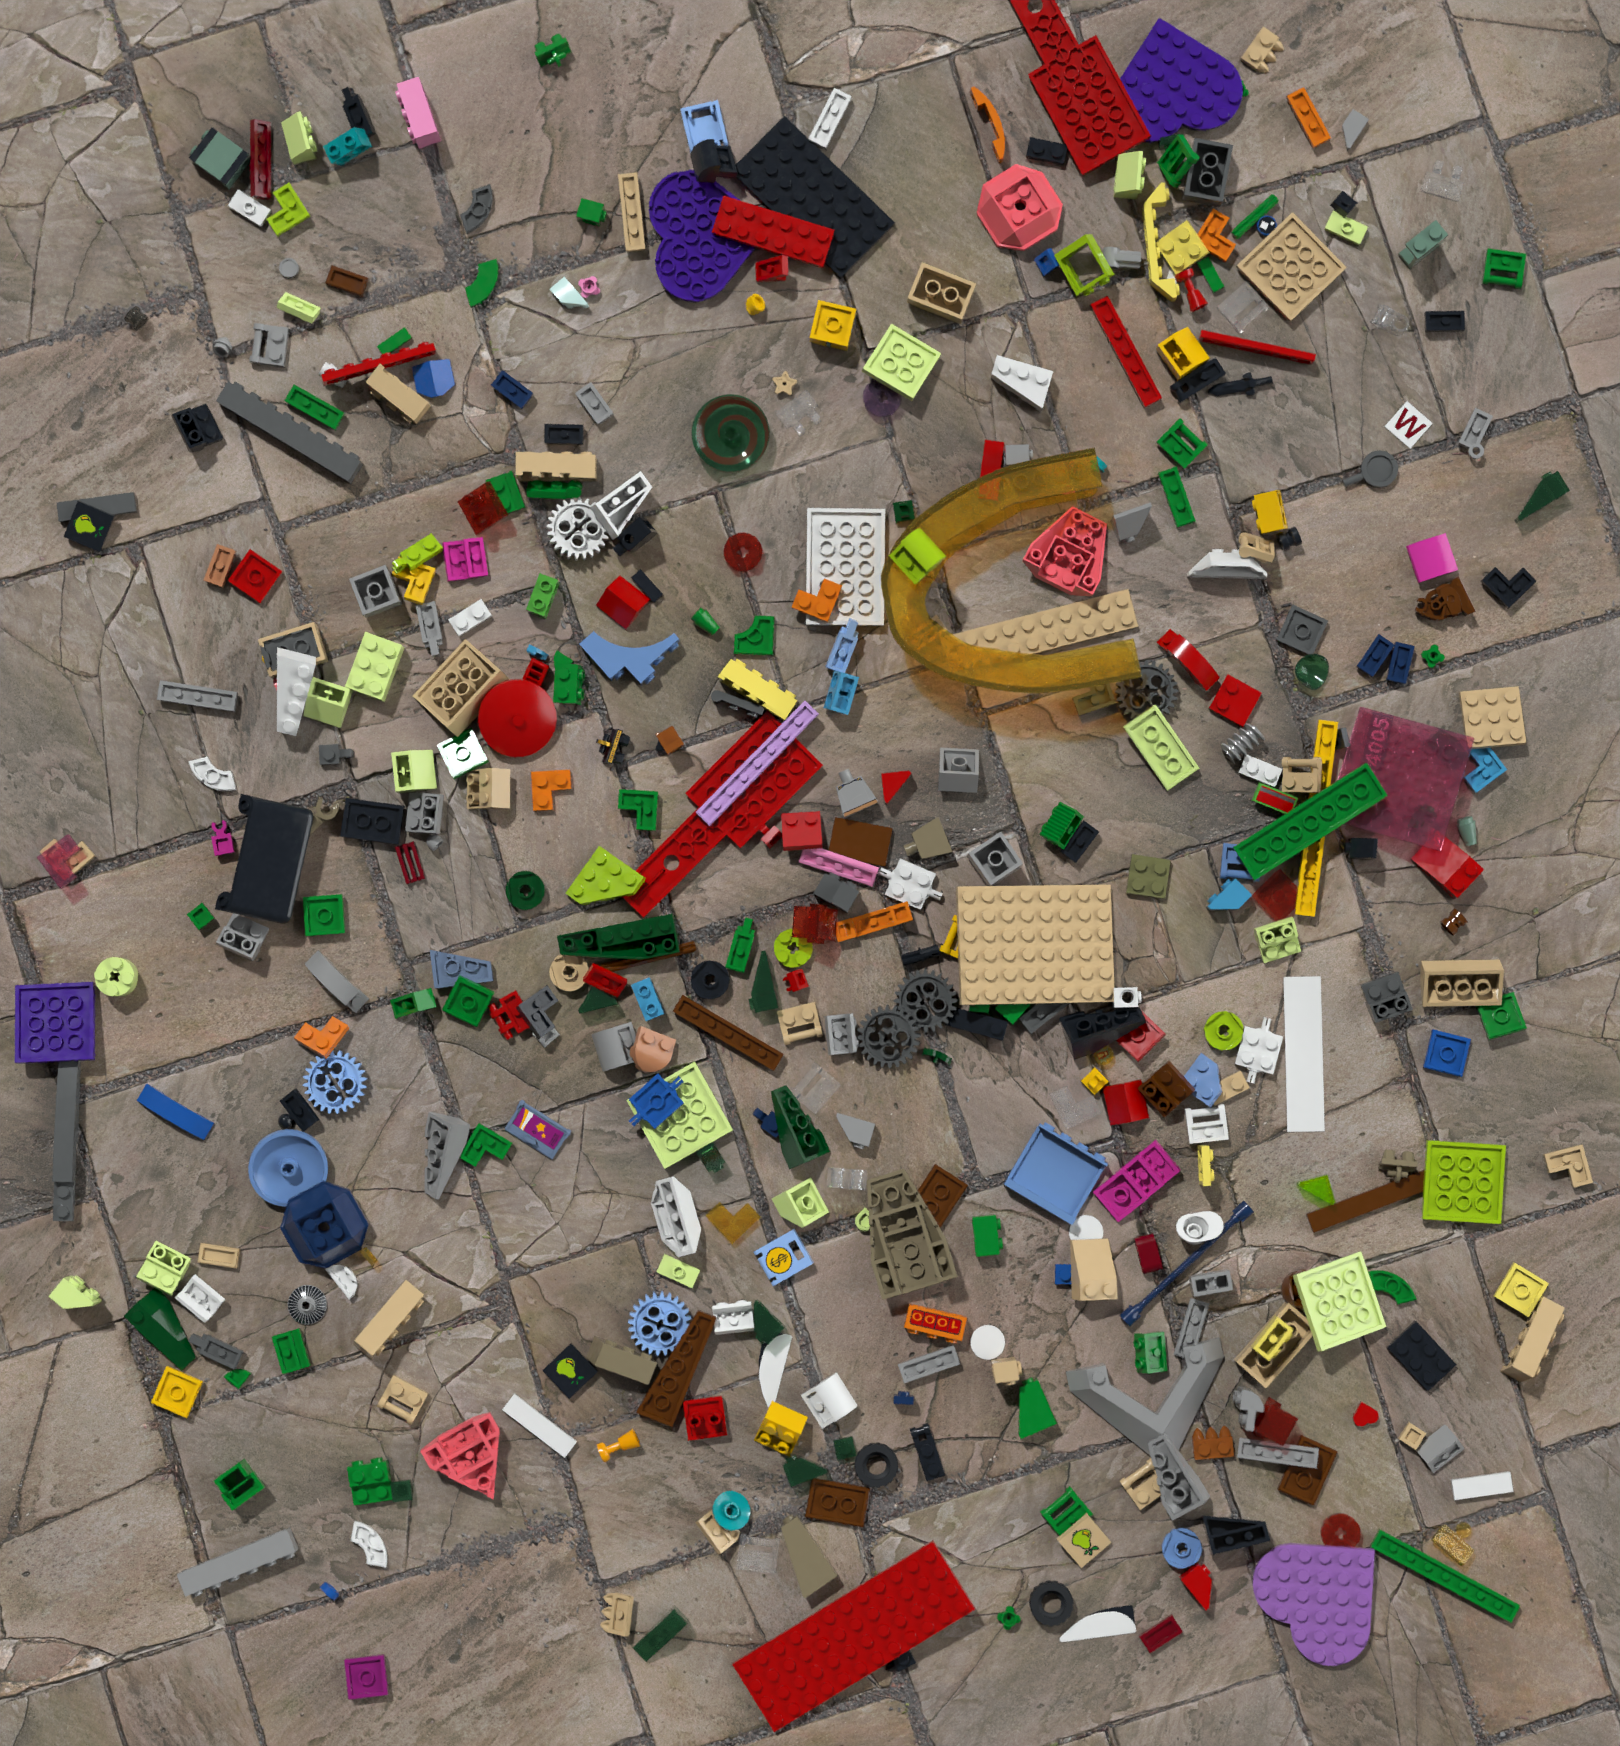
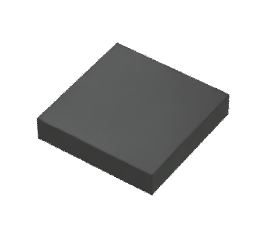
(1301, 630)

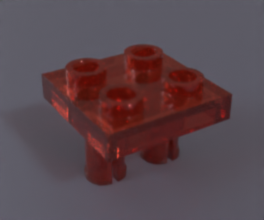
(482, 508)

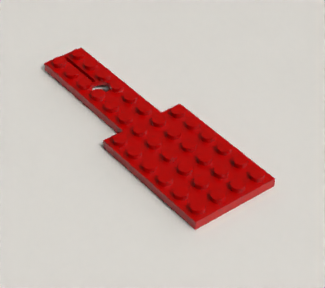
(1081, 90)
(739, 821)

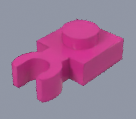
(223, 842)

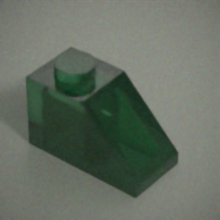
(711, 1157)
(766, 1323)
(802, 1469)

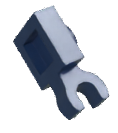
(769, 1121)

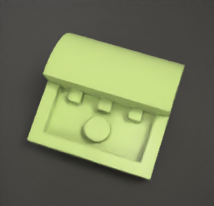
(1277, 939)
(163, 1268)

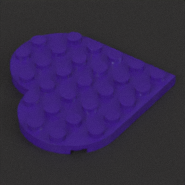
(1180, 83)
(690, 258)

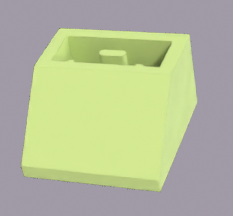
(298, 138)
(1128, 175)
(327, 702)
(414, 770)
(73, 1294)

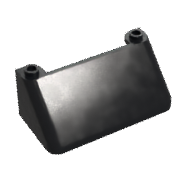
(268, 860)

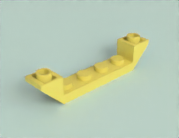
(1165, 286)

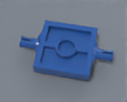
(656, 1101)

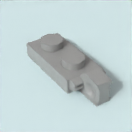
(430, 627)

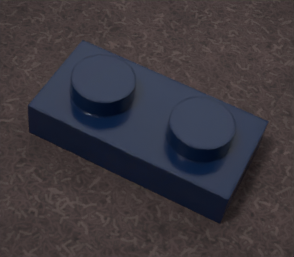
(512, 389)
(1375, 655)
(1400, 663)

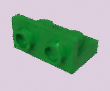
(1150, 1352)

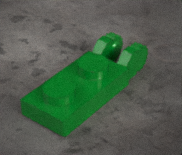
(554, 489)

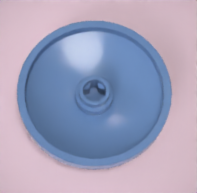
(286, 1165)

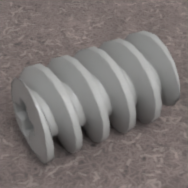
(1241, 742)

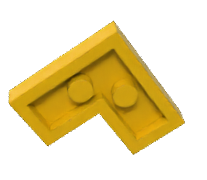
(419, 582)

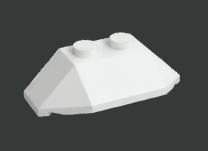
(1227, 565)
(676, 1216)

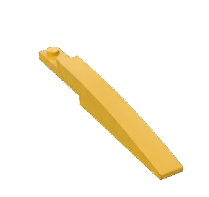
(1312, 855)

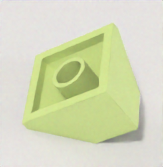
(801, 1203)

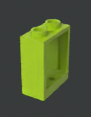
(1072, 249)

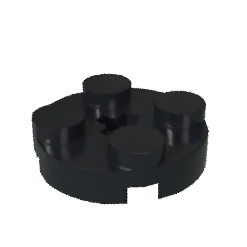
(721, 979)

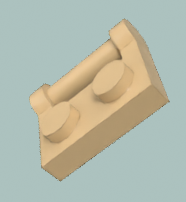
(1262, 548)
(1301, 781)
(796, 1017)
(405, 1393)
(1147, 1490)

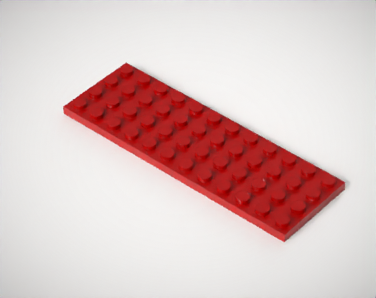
(853, 1636)

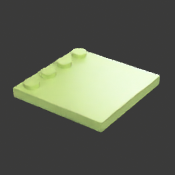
(692, 1124)
(1339, 1301)

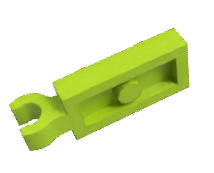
(417, 554)

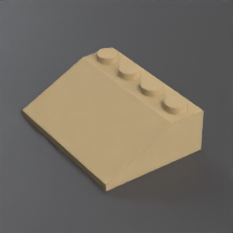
(459, 686)

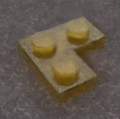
(733, 1226)

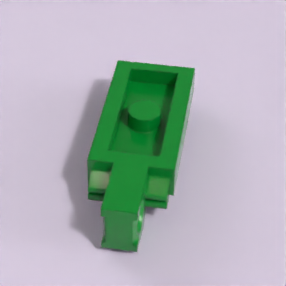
(741, 947)

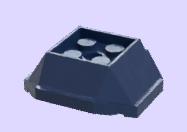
(326, 1204)

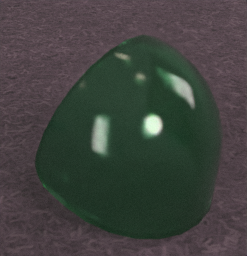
(1312, 671)

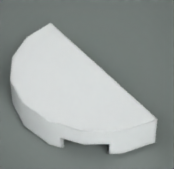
(344, 1278)

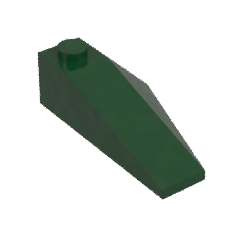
(797, 1135)
(159, 1324)

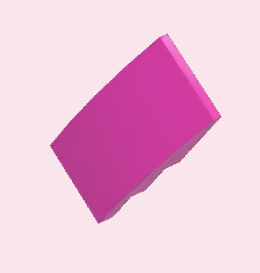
(1137, 1180)

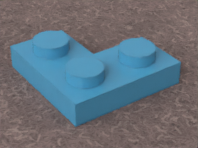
(1488, 768)

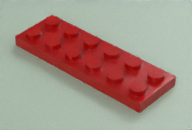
(773, 231)

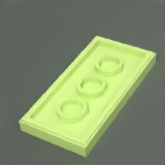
(1161, 747)

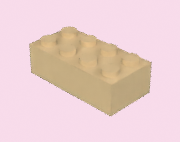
(1264, 1370)

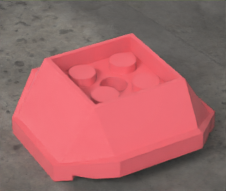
(1013, 227)

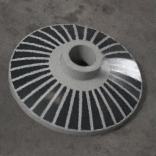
(314, 1297)

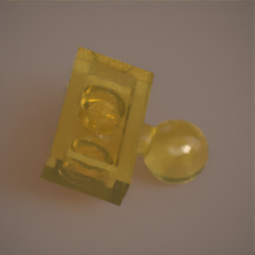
(1453, 1543)

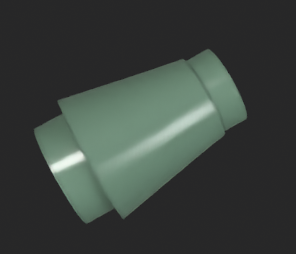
(1467, 830)

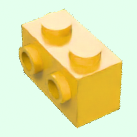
(1270, 512)

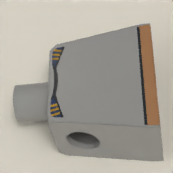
(854, 794)

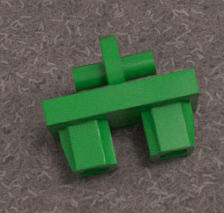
(552, 52)

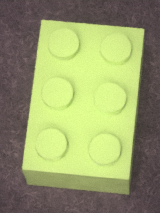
(374, 666)

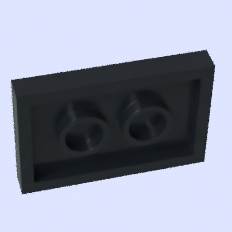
(372, 821)
(1421, 1355)

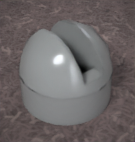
(434, 842)

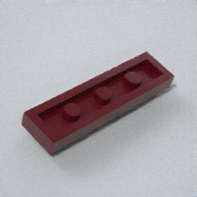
(260, 159)

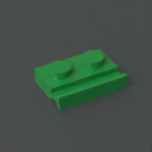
(508, 491)
(291, 1351)

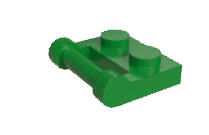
(1173, 158)
(1506, 262)
(1177, 448)
(1070, 1515)

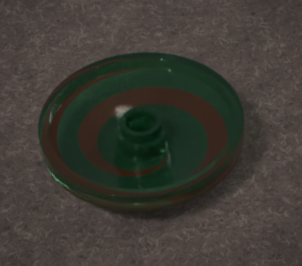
(730, 433)

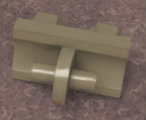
(1396, 1167)

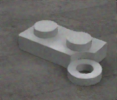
(1474, 432)

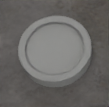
(289, 267)

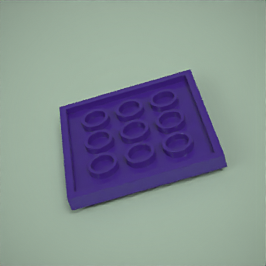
(54, 1022)

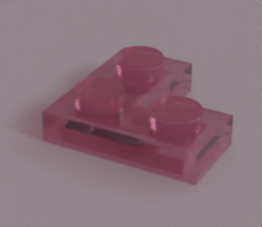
(55, 860)

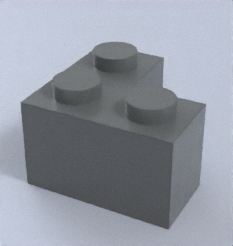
(837, 892)

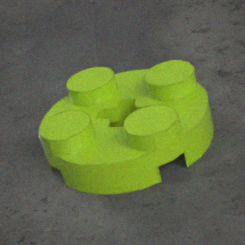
(785, 956)
(1212, 1029)

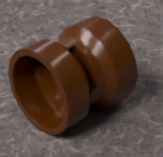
(1453, 922)

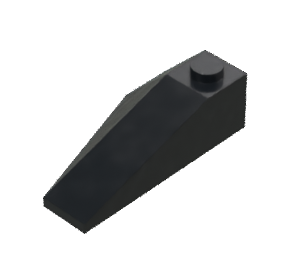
(1094, 1031)

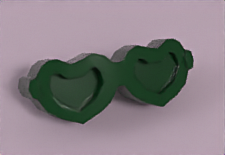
(927, 1051)

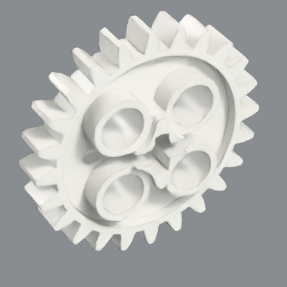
(566, 517)

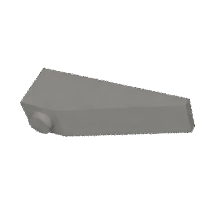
(1177, 1481)

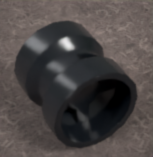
(1289, 539)

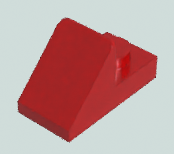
(772, 269)

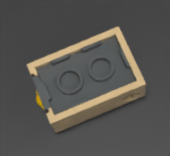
(302, 639)

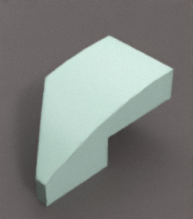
(568, 294)

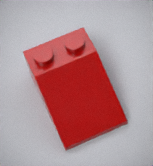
(1449, 867)

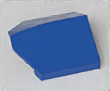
(433, 377)

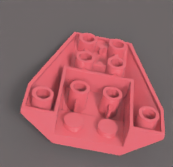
(1069, 553)

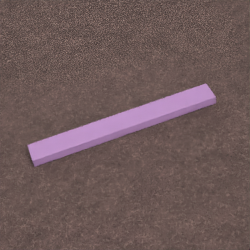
(757, 763)

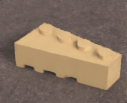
(556, 466)
(388, 1319)
(1534, 1340)

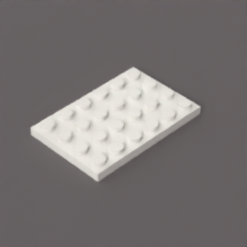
(850, 551)

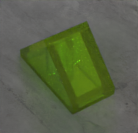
(1319, 1187)

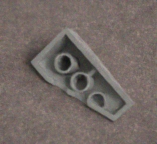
(445, 1144)

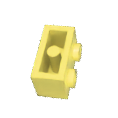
(1272, 1338)

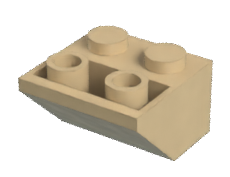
(488, 788)

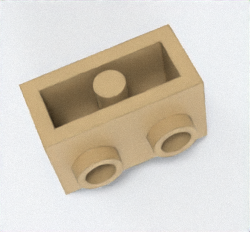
(1006, 1370)

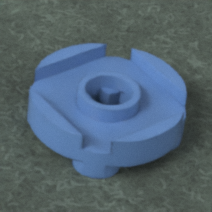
(1186, 1558)

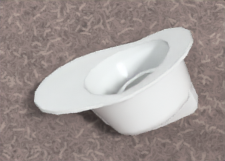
(1199, 1227)

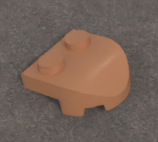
(651, 1050)

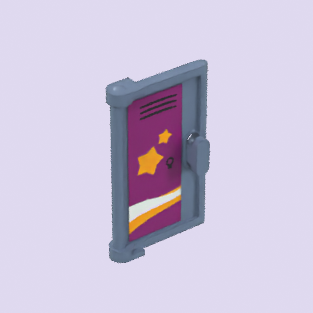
(532, 1125)

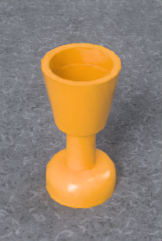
(625, 1442)

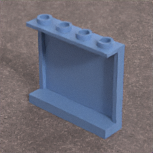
(1055, 1172)

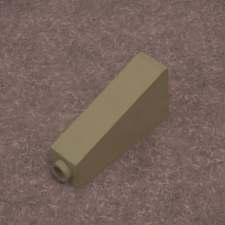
(808, 1559)

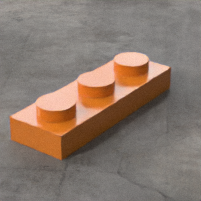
(1308, 117)

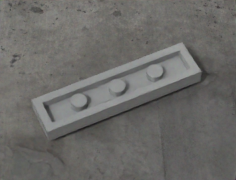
(197, 696)
(1276, 1453)

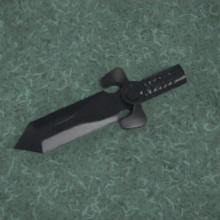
(1240, 385)

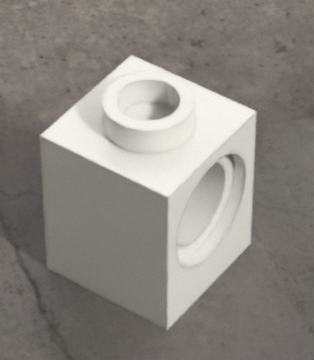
(1119, 1003)

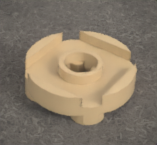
(563, 981)

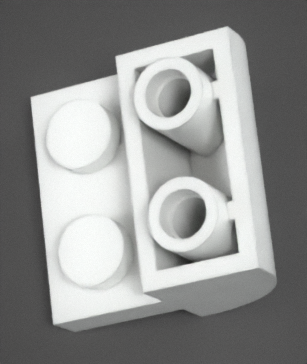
(829, 1400)

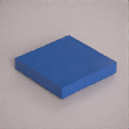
(1446, 1053)

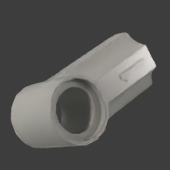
(1122, 259)

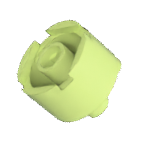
(105, 976)

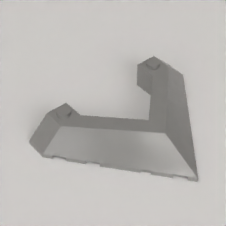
(1174, 1413)

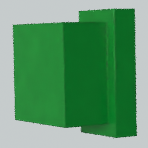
(239, 1484)

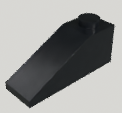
(978, 1024)

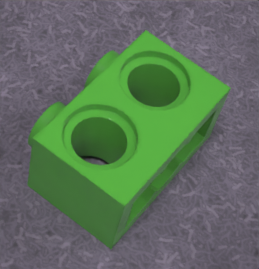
(542, 596)

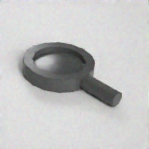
(1376, 470)

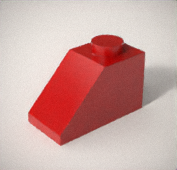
(1198, 1583)

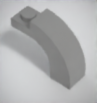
(336, 982)

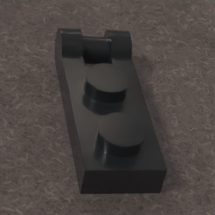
(1198, 379)
(927, 1452)

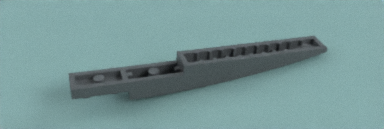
(66, 1139)

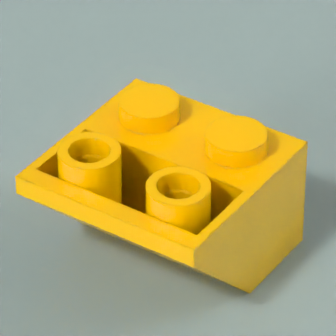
(1182, 353)
(780, 1428)

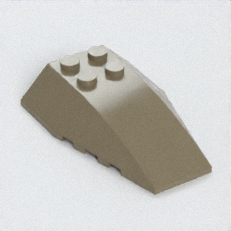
(905, 1238)

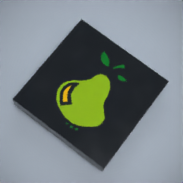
(89, 526)
(570, 1370)

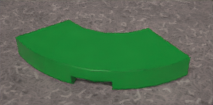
(484, 283)
(1392, 1284)

